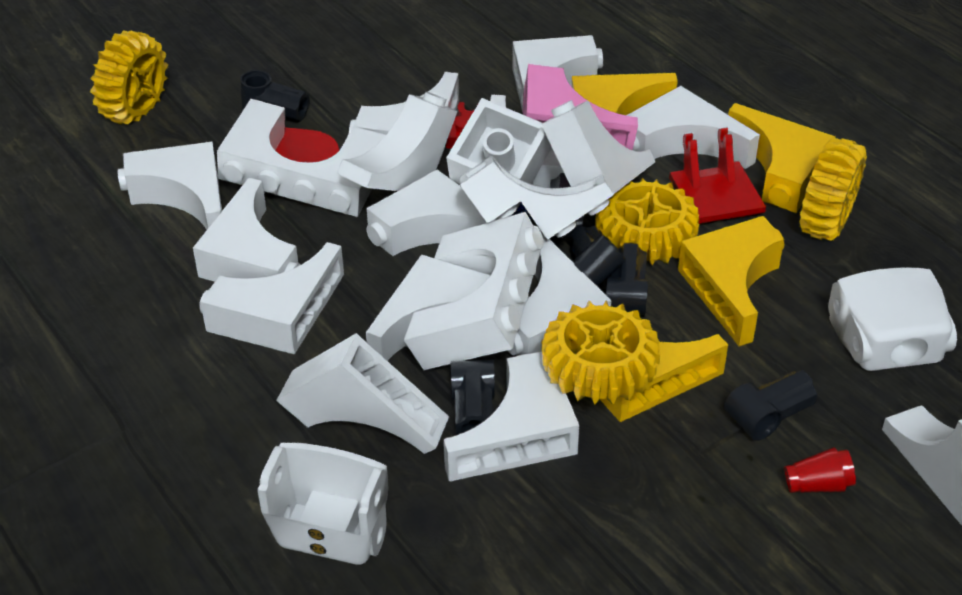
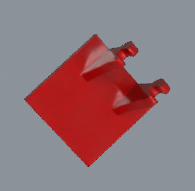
(717, 191)

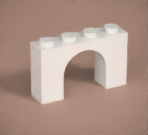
(251, 153)
(491, 314)

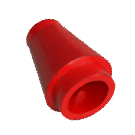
(822, 472)

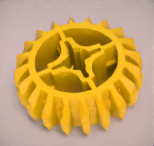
(128, 76)
(832, 188)
(651, 217)
(612, 347)

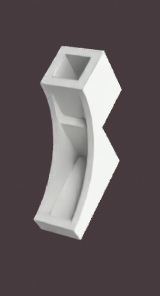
(553, 209)

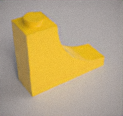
(624, 91)
(785, 153)
(724, 267)
(679, 370)

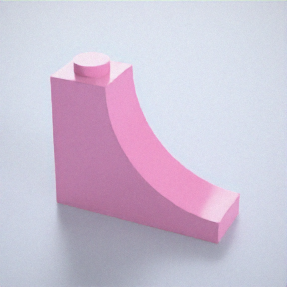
(549, 88)

